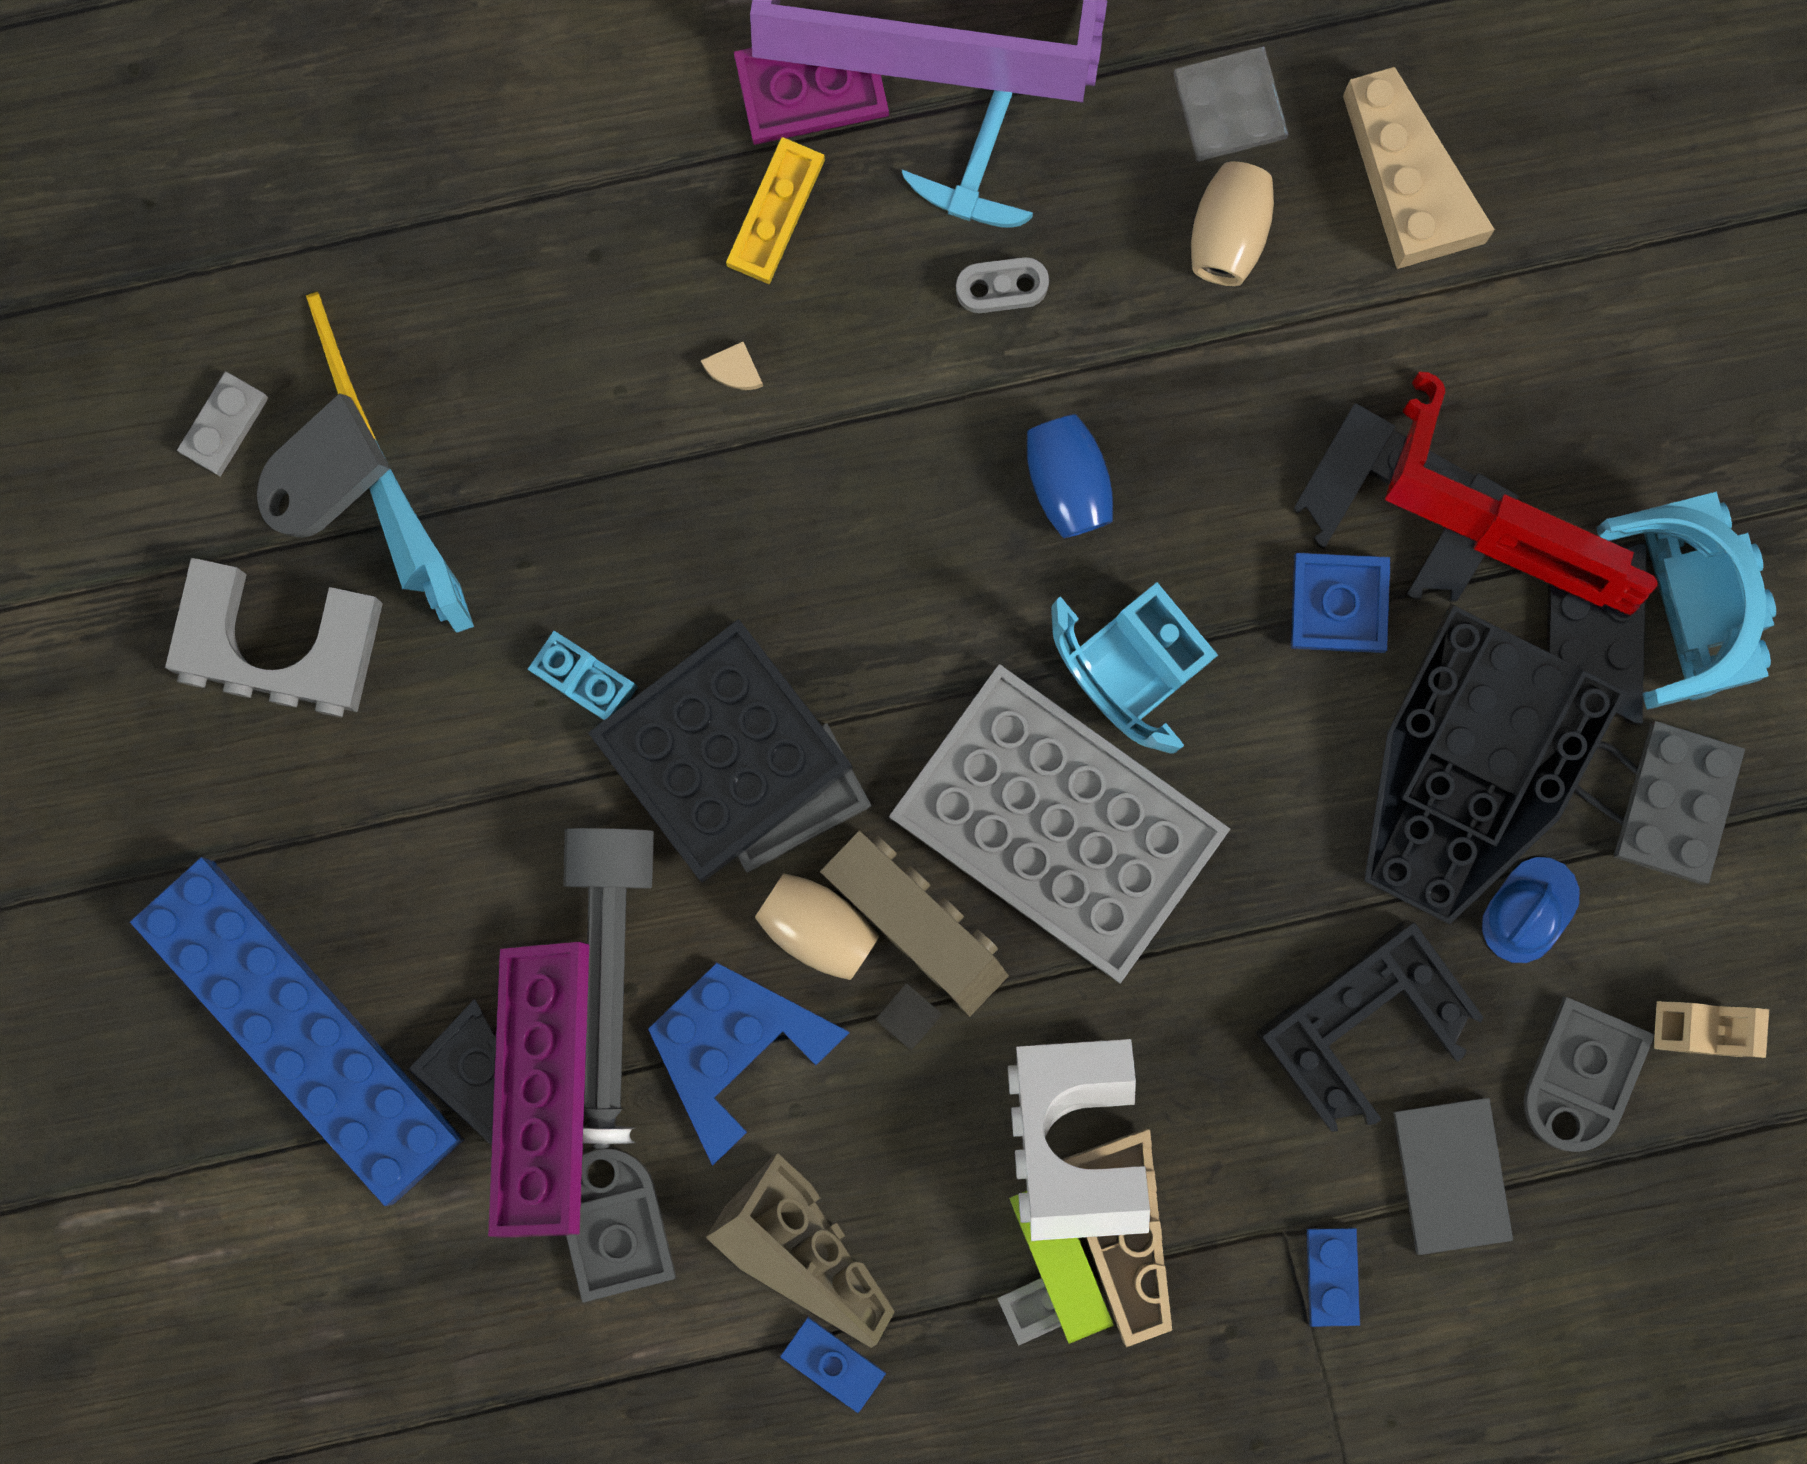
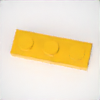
(775, 210)

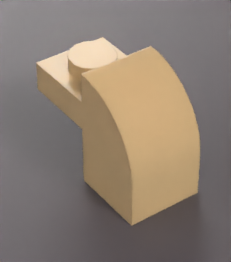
(1711, 1029)

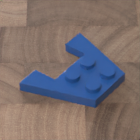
(718, 1033)

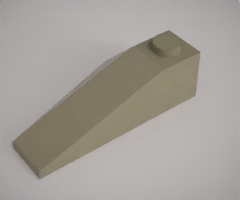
(788, 1244)

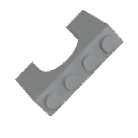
(328, 675)

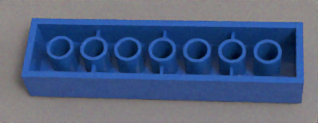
(297, 1031)

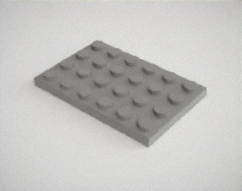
(1059, 823)

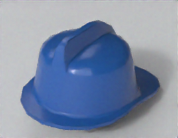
(1531, 910)

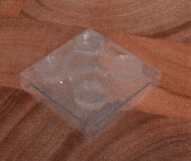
(1230, 103)

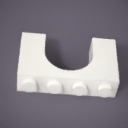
(1059, 1196)

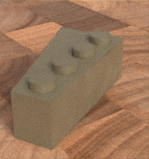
(915, 922)

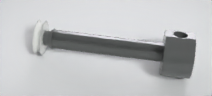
(608, 866)

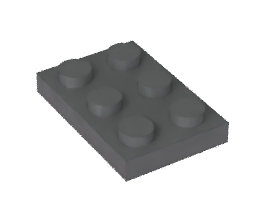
(1679, 803)

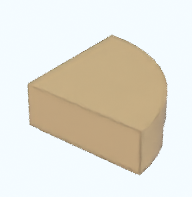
(733, 368)

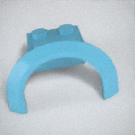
(1134, 662)

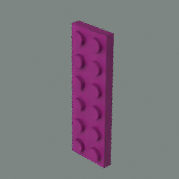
(539, 1091)

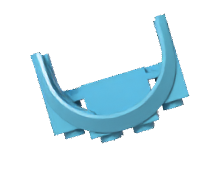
(1707, 594)

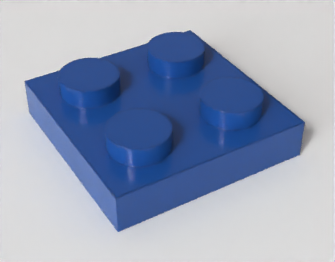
(1340, 602)

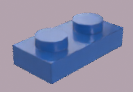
(1333, 1277)

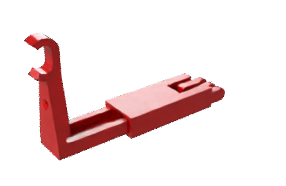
(1509, 527)

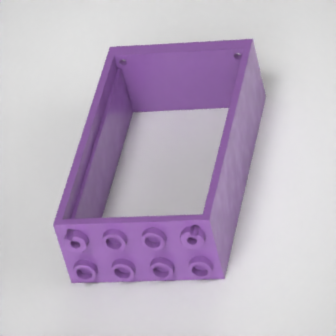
(931, 51)

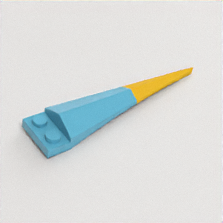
(412, 551)

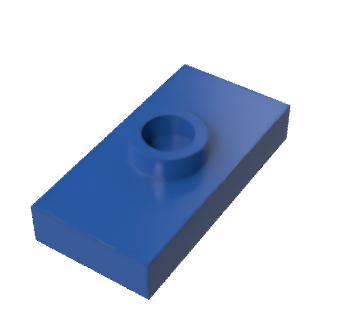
(833, 1364)

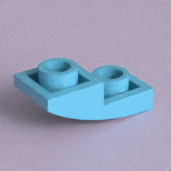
(582, 676)

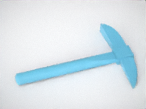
(965, 199)

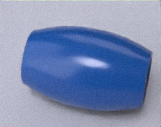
(1069, 476)

